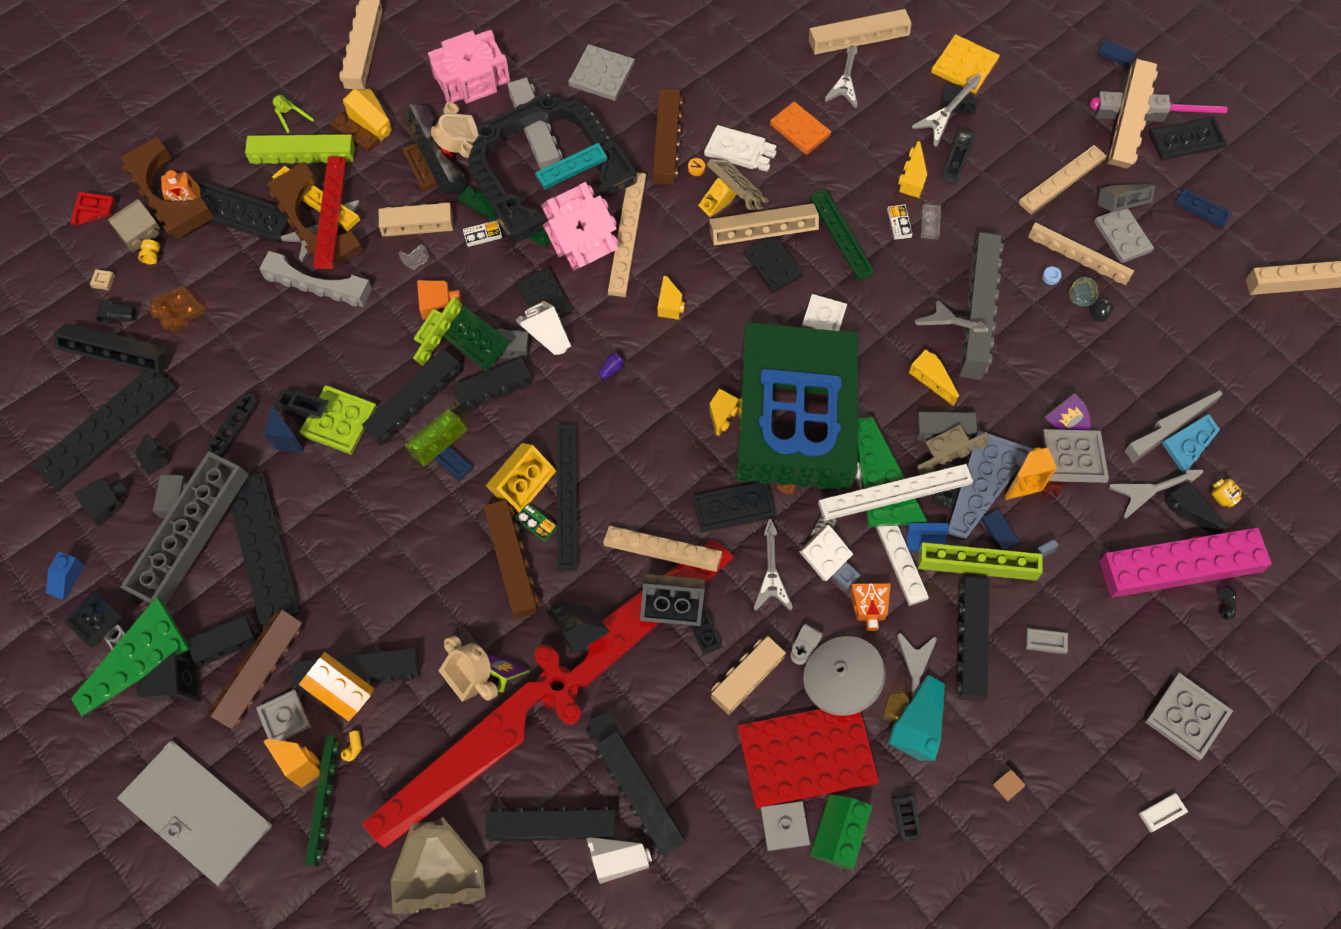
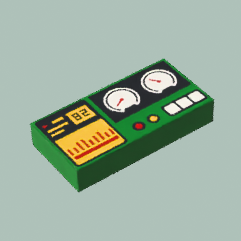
(536, 523)

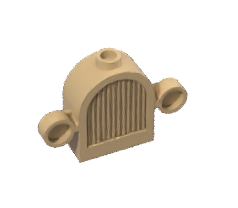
(455, 131)
(467, 670)

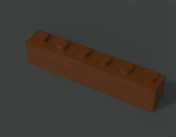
(666, 137)
(510, 560)
(254, 669)

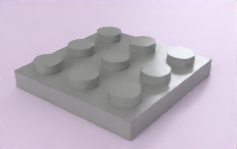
(601, 72)
(1077, 455)
(1189, 716)

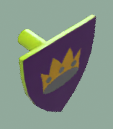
(1070, 415)
(504, 670)

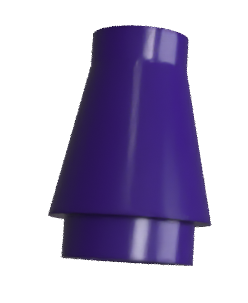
(610, 366)

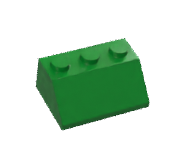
(841, 831)

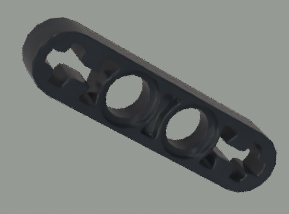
(236, 427)

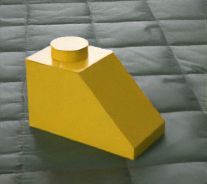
(670, 300)

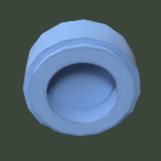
(1051, 275)

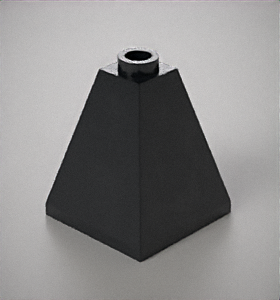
(171, 681)

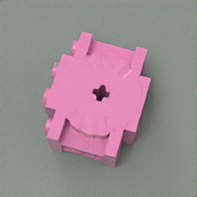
(469, 66)
(591, 216)

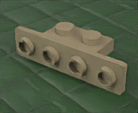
(949, 447)

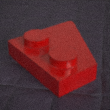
(91, 208)

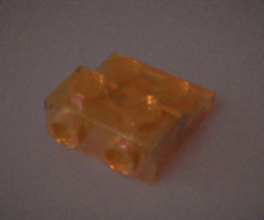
(175, 309)

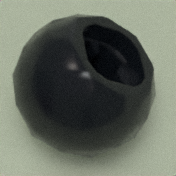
(1101, 310)

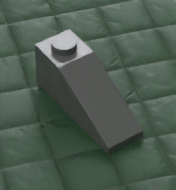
(1125, 196)

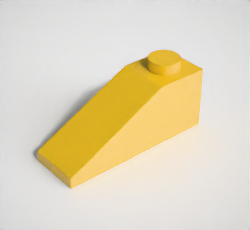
(931, 372)

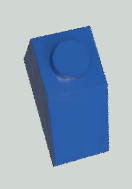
(63, 575)

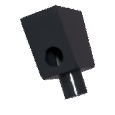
(101, 500)

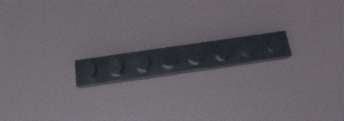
(566, 498)

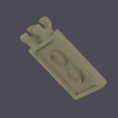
(738, 183)

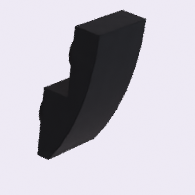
(705, 635)

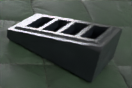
(899, 818)

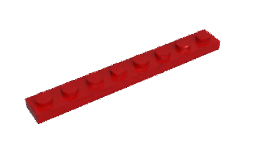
(330, 213)

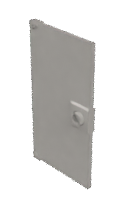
(194, 812)

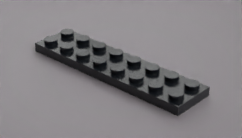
(240, 212)
(103, 429)
(263, 550)

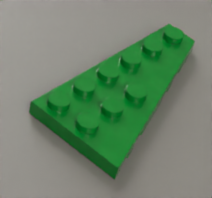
(879, 468)
(134, 656)

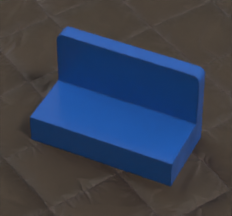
(925, 533)

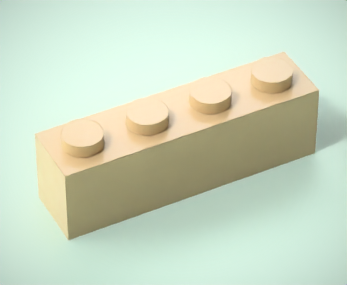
(415, 219)
(747, 675)

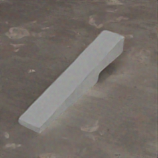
(1168, 426)

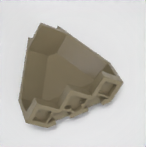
(435, 870)

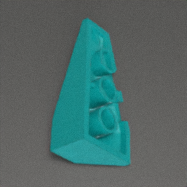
(921, 723)

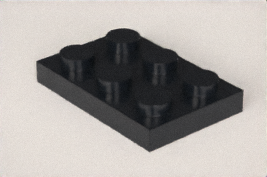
(773, 263)
(542, 288)
(93, 619)

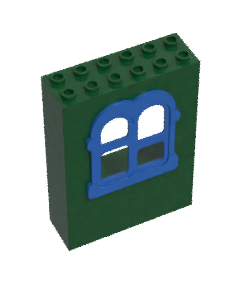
(801, 363)

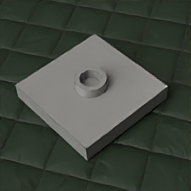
(283, 716)
(785, 826)

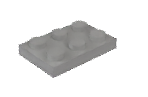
(1123, 235)

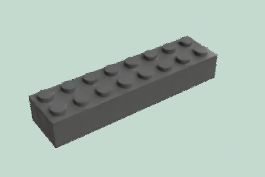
(981, 305)
(185, 529)

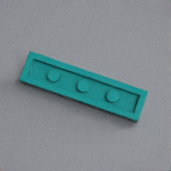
(571, 166)

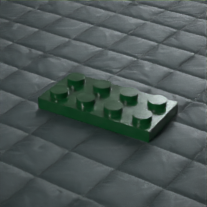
(476, 338)

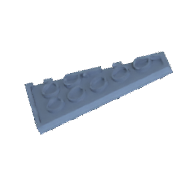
(991, 472)

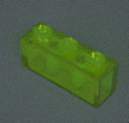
(436, 437)

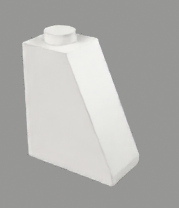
(545, 327)
(617, 858)

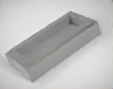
(1046, 641)

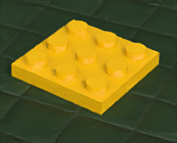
(963, 61)

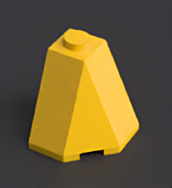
(366, 111)

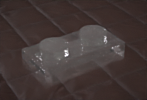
(930, 221)

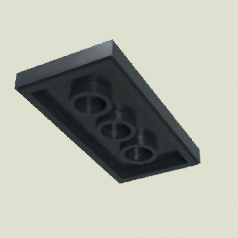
(1187, 138)
(733, 506)

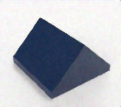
(280, 435)

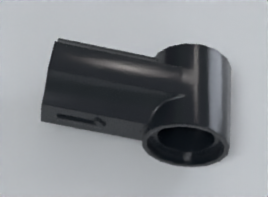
(110, 312)

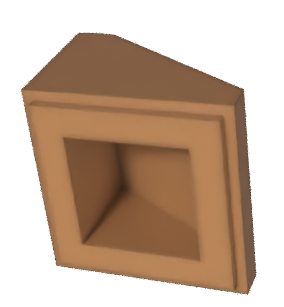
(1009, 785)

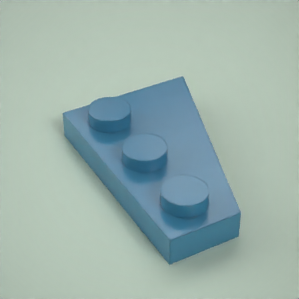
(1190, 442)

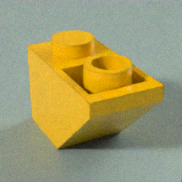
(717, 198)
(722, 409)

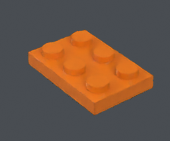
(800, 128)

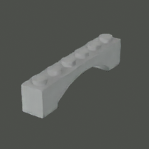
(351, 290)

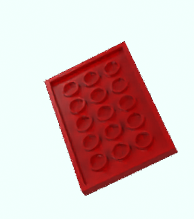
(806, 756)

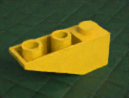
(915, 174)

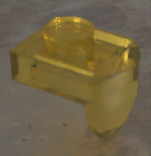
(895, 706)

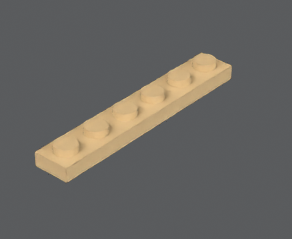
(1062, 179)
(1080, 254)
(663, 548)

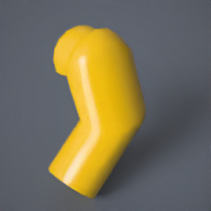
(355, 747)

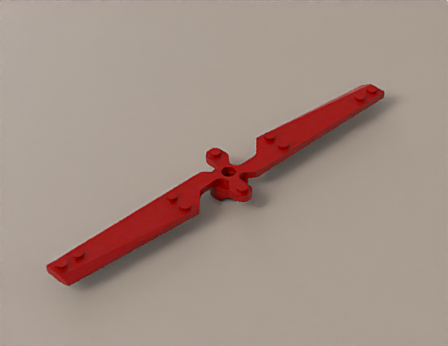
(505, 726)

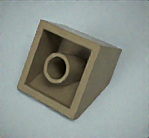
(134, 225)

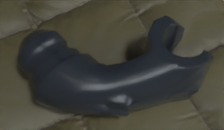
(1228, 596)

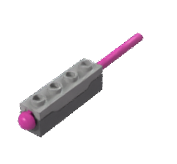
(1108, 106)

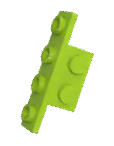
(433, 330)

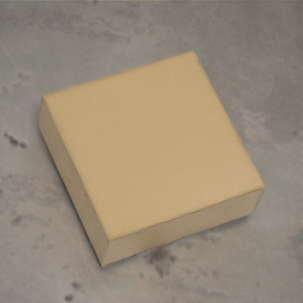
(102, 279)

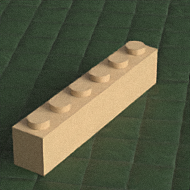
(859, 31)
(361, 44)
(1132, 114)
(764, 224)
(1294, 278)

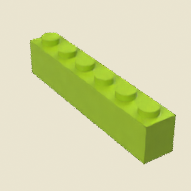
(298, 148)
(980, 561)

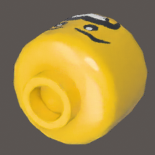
(1226, 492)

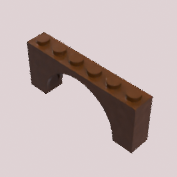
(289, 191)
(178, 216)

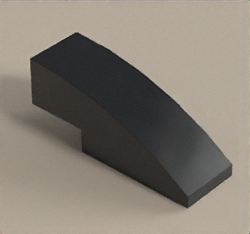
(300, 404)

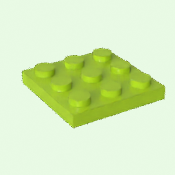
(341, 422)

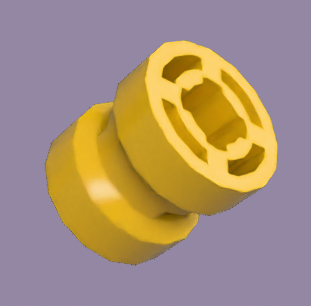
(149, 251)

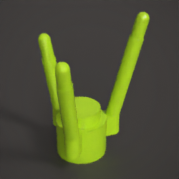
(284, 106)

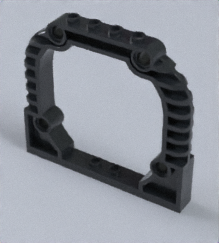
(523, 221)

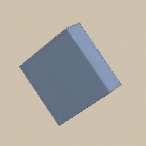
(1047, 548)
(846, 575)

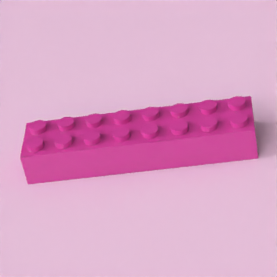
(1184, 562)

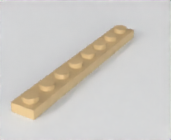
(627, 237)

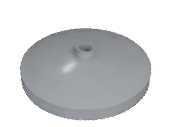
(844, 675)

